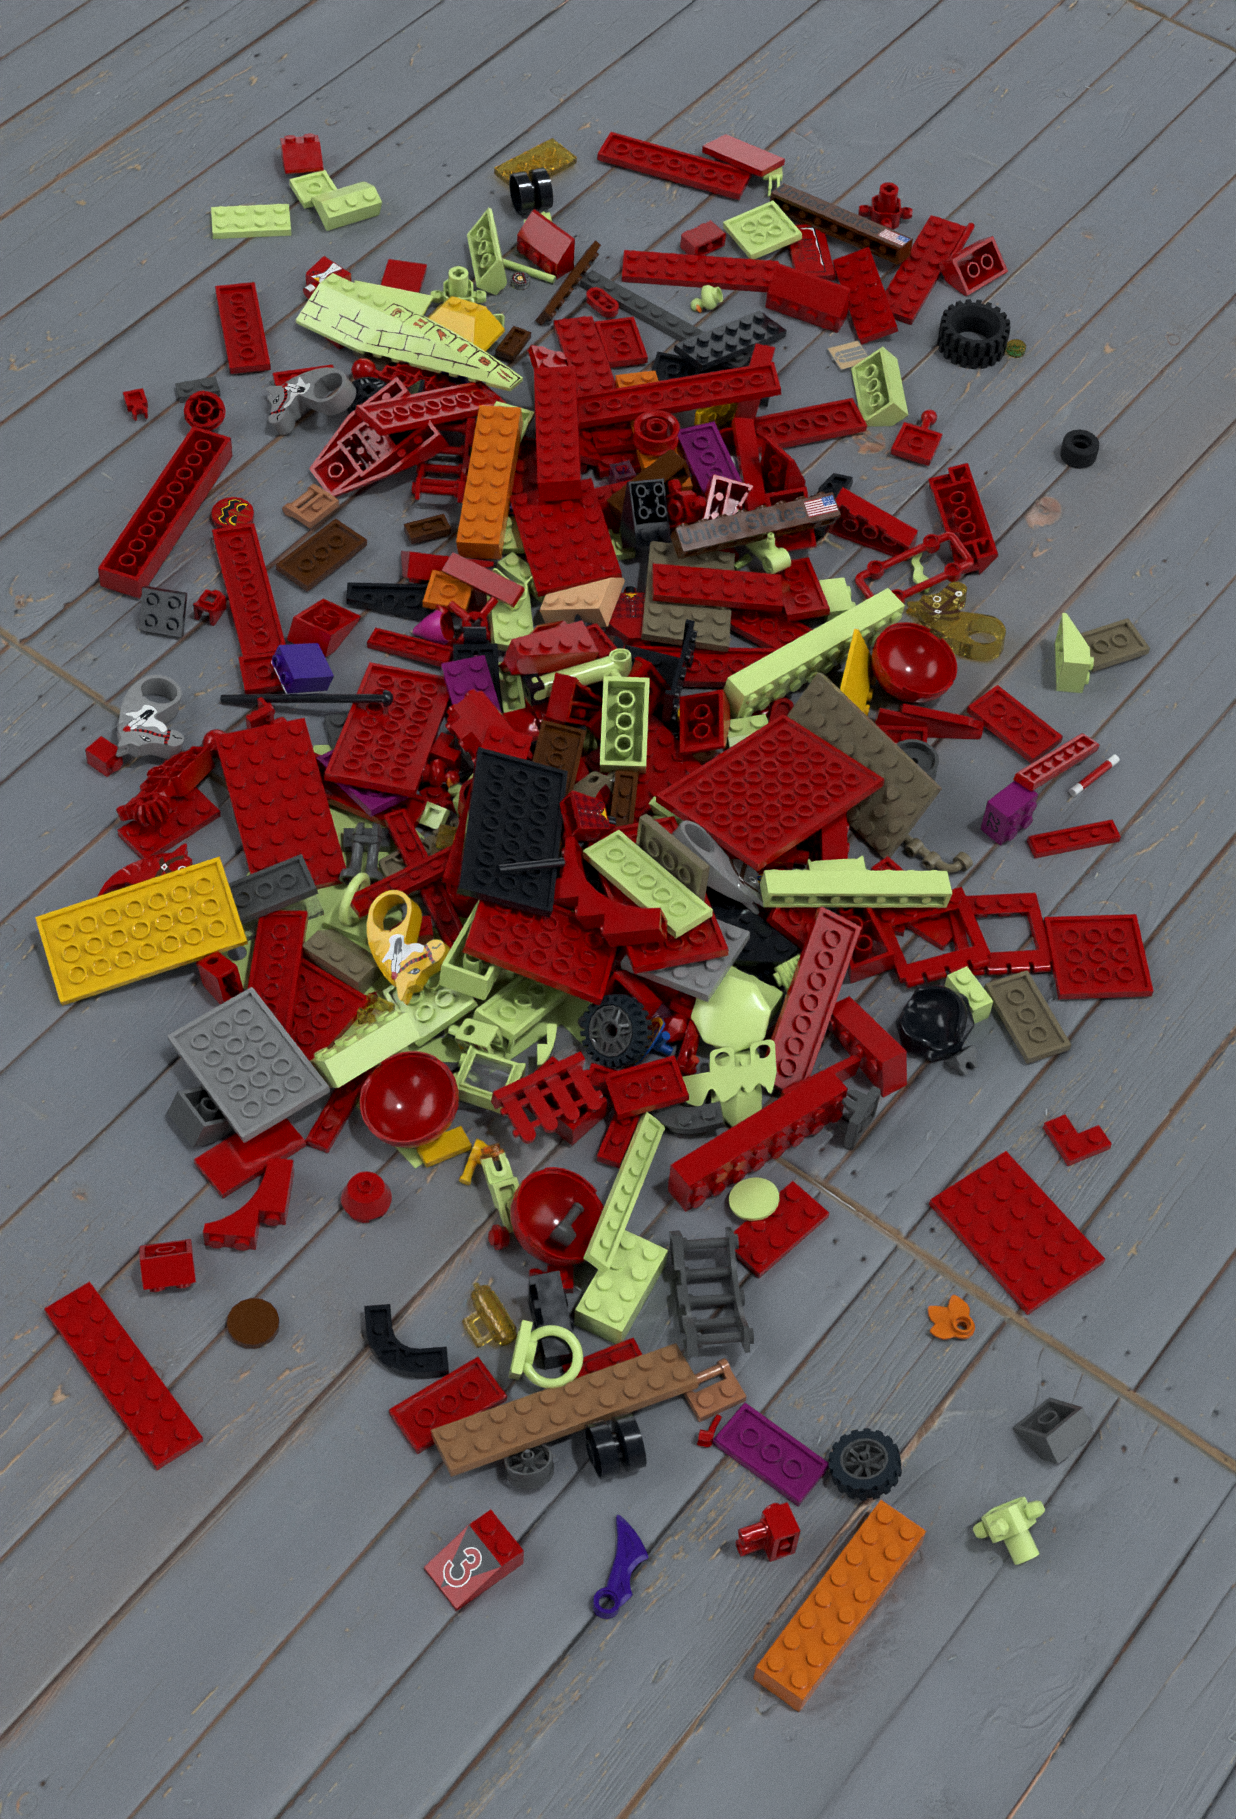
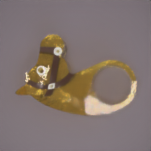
(943, 616)

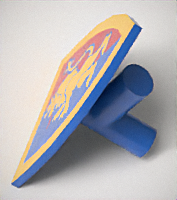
(657, 1039)

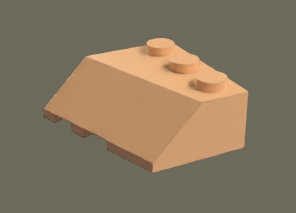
(591, 601)

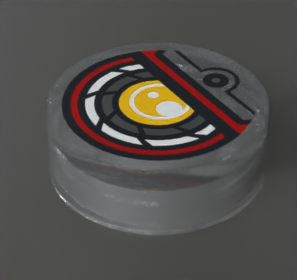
(520, 280)

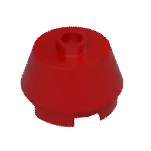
(204, 410)
(366, 1197)

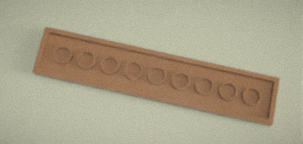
(563, 1409)

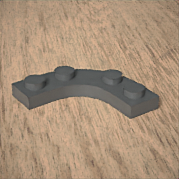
(691, 1119)

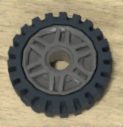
(632, 1031)

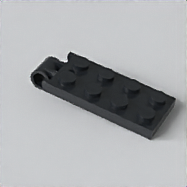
(476, 644)

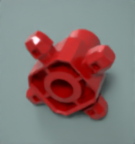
(886, 207)
(683, 505)

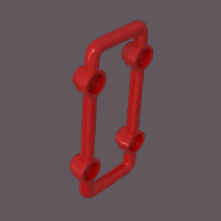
(931, 544)

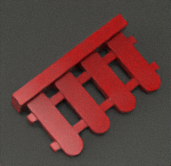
(551, 1078)

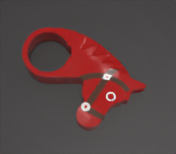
(147, 869)

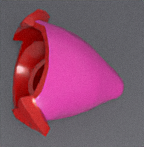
(437, 627)

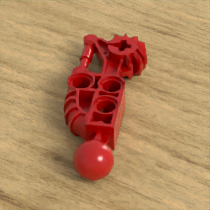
(407, 374)
(170, 779)

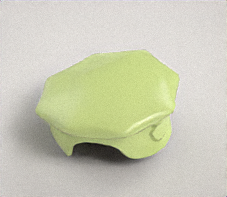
(733, 1015)

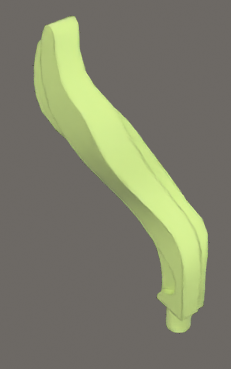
(918, 575)

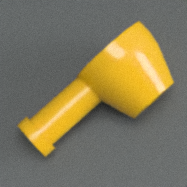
(472, 1162)

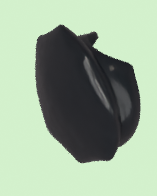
(935, 1022)

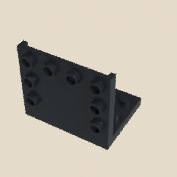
(672, 670)

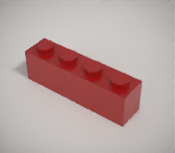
(831, 840)

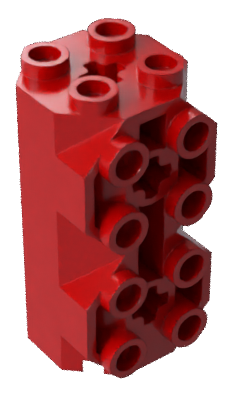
(471, 718)

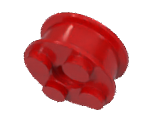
(656, 432)

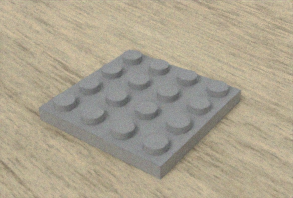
(701, 977)

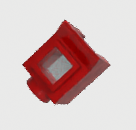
(211, 602)

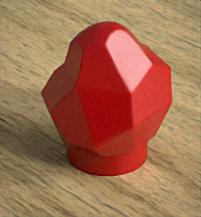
(676, 1026)

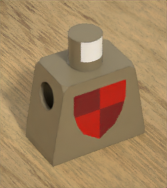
(598, 786)

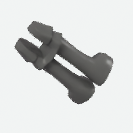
(360, 843)

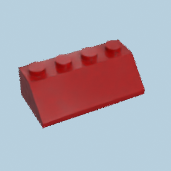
(808, 298)

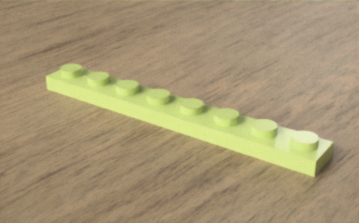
(624, 1193)

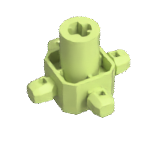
(458, 286)
(1011, 1524)

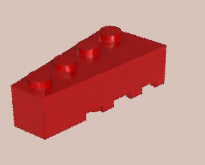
(880, 1054)

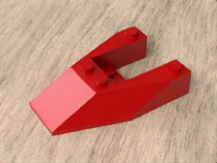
(361, 456)

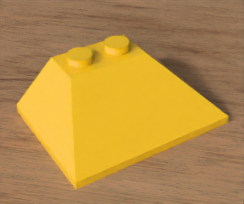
(469, 321)

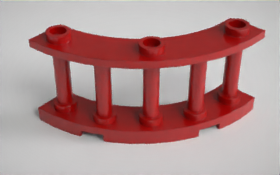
(447, 487)

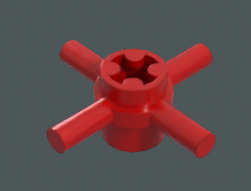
(466, 617)

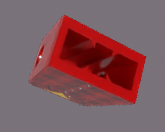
(629, 604)
(585, 817)

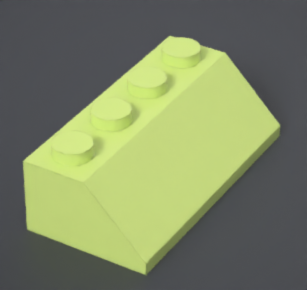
(487, 254)
(879, 389)

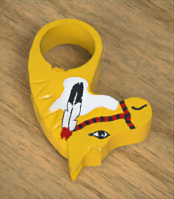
(396, 952)

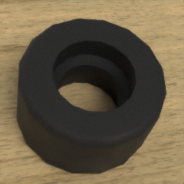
(1079, 448)

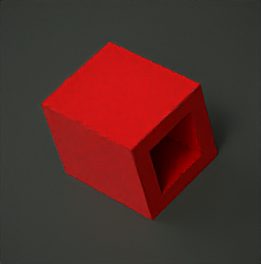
(103, 757)

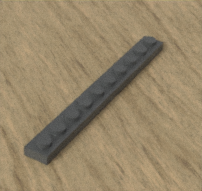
(650, 312)

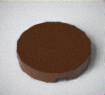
(253, 1323)

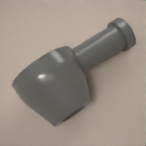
(564, 1233)

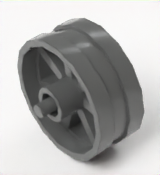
(529, 1463)

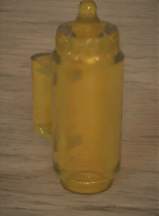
(493, 1315)

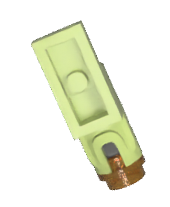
(499, 1180)

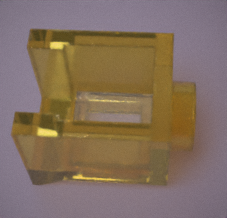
(375, 1006)

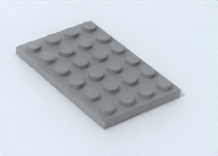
(248, 1064)

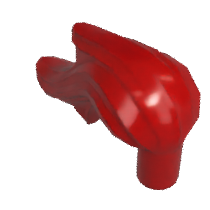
(687, 1056)

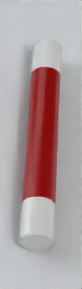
(1094, 775)

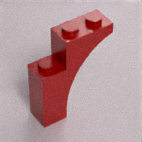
(266, 1206)

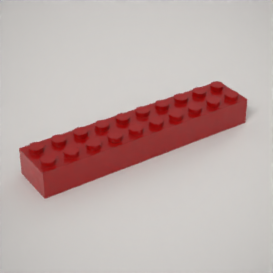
(165, 512)

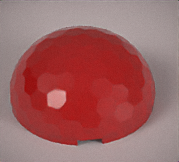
(913, 663)
(409, 1099)
(543, 1203)

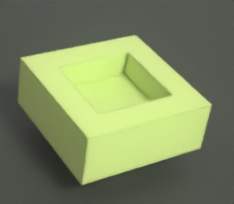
(434, 815)

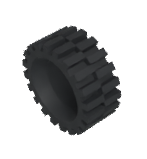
(977, 319)

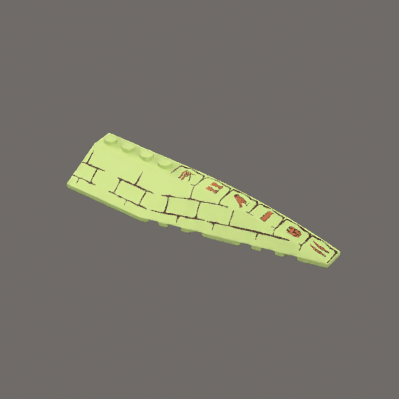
(387, 329)

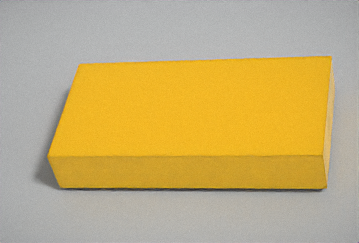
(445, 1147)

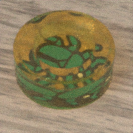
(1016, 348)

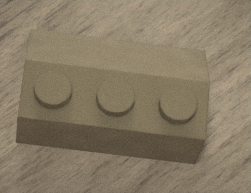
(342, 959)

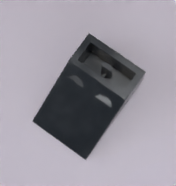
(644, 514)

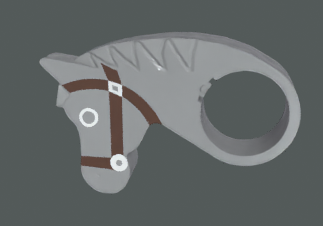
(725, 875)

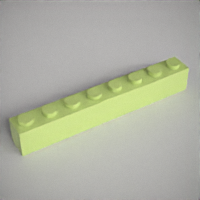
(855, 888)

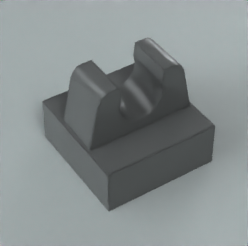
(959, 1060)

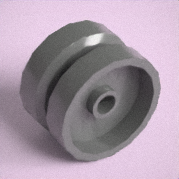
(922, 754)

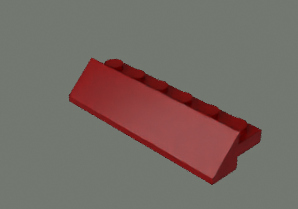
(964, 516)

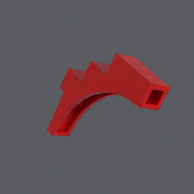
(618, 922)

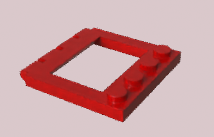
(1004, 905)
(935, 967)

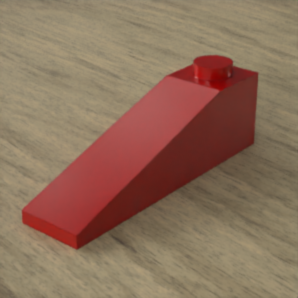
(420, 565)

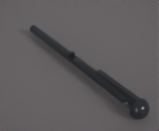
(385, 698)

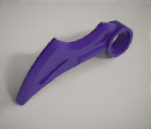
(628, 1555)

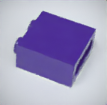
(302, 668)

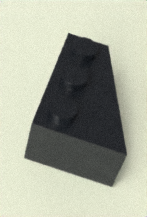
(549, 1307)

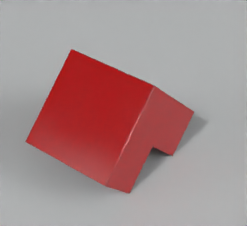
(444, 750)

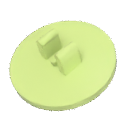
(754, 1199)

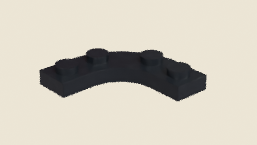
(394, 1354)

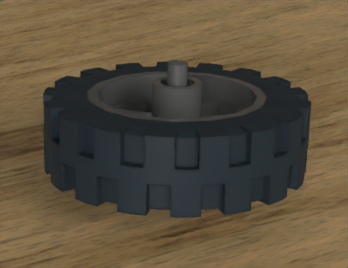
(864, 1443)

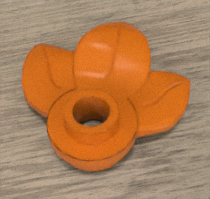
(949, 1318)

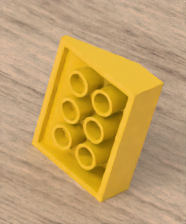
(858, 673)

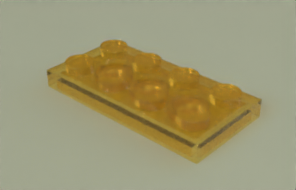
(548, 155)

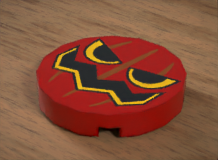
(232, 512)

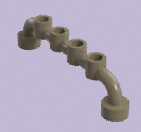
(932, 859)

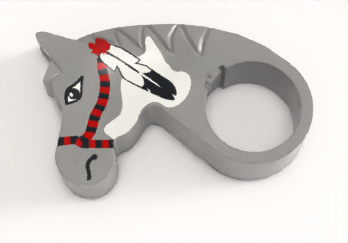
(306, 392)
(142, 723)

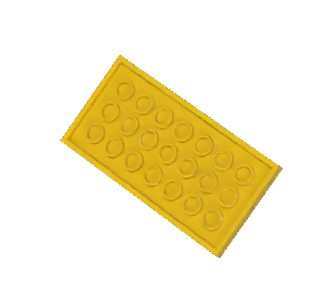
(140, 931)

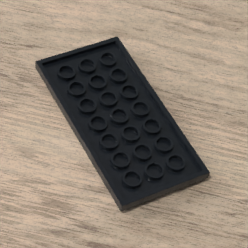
(512, 820)

